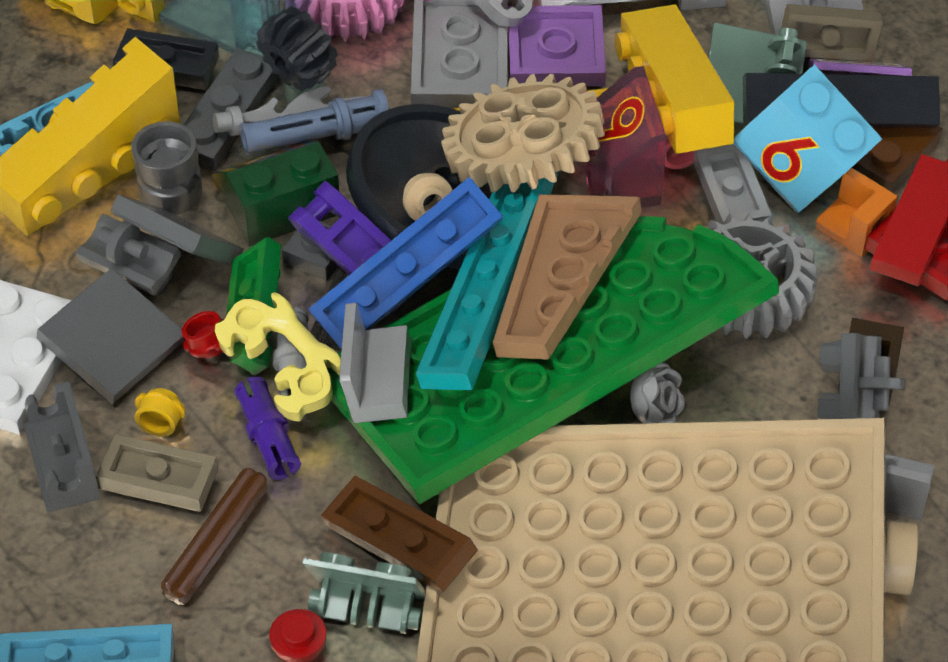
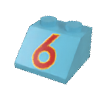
(806, 139)

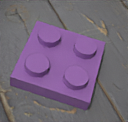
(560, 43)

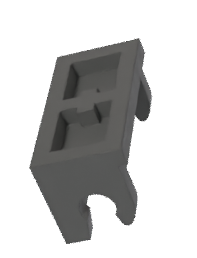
(60, 451)

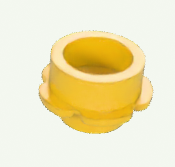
(159, 412)

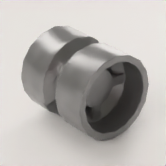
(167, 166)

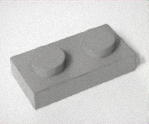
(730, 184)

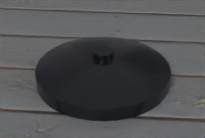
(389, 154)

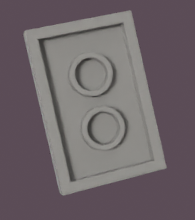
(455, 52)

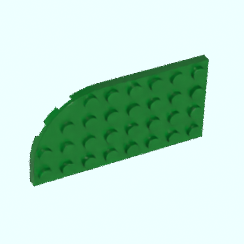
(649, 304)

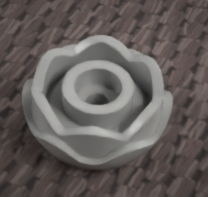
(657, 395)

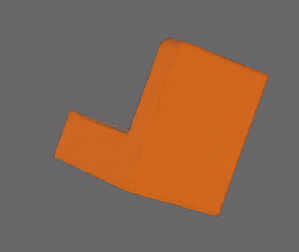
(856, 212)

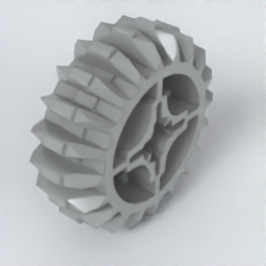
(782, 256)

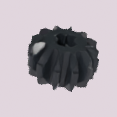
(296, 48)

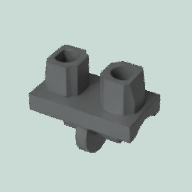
(131, 253)
(863, 378)

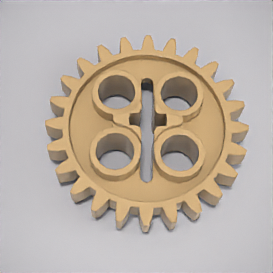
(523, 132)

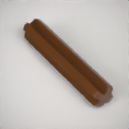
(214, 536)

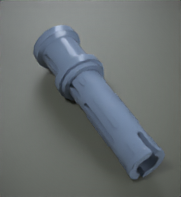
(338, 120)

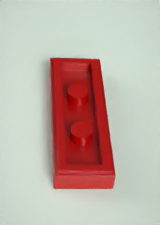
(915, 224)

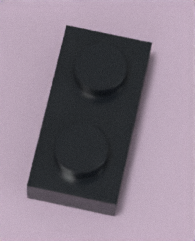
(190, 58)

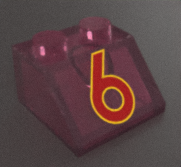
(633, 144)

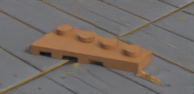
(558, 268)

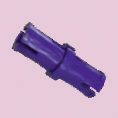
(267, 428)

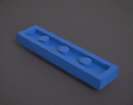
(409, 260)

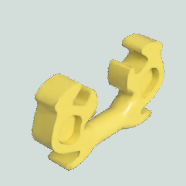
(309, 386)

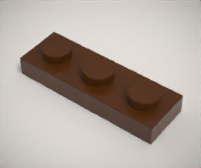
(399, 533)

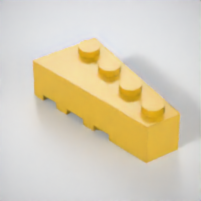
(86, 139)

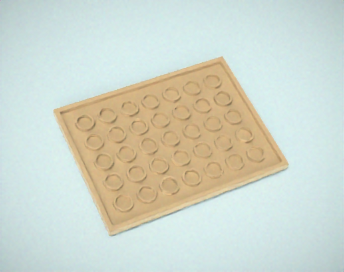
(670, 546)

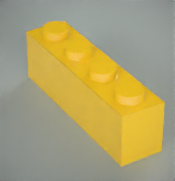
(684, 84)

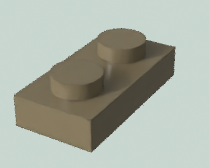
(835, 31)
(157, 472)

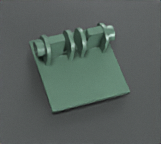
(743, 51)
(389, 580)

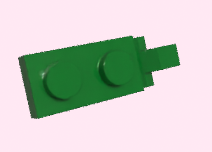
(255, 277)

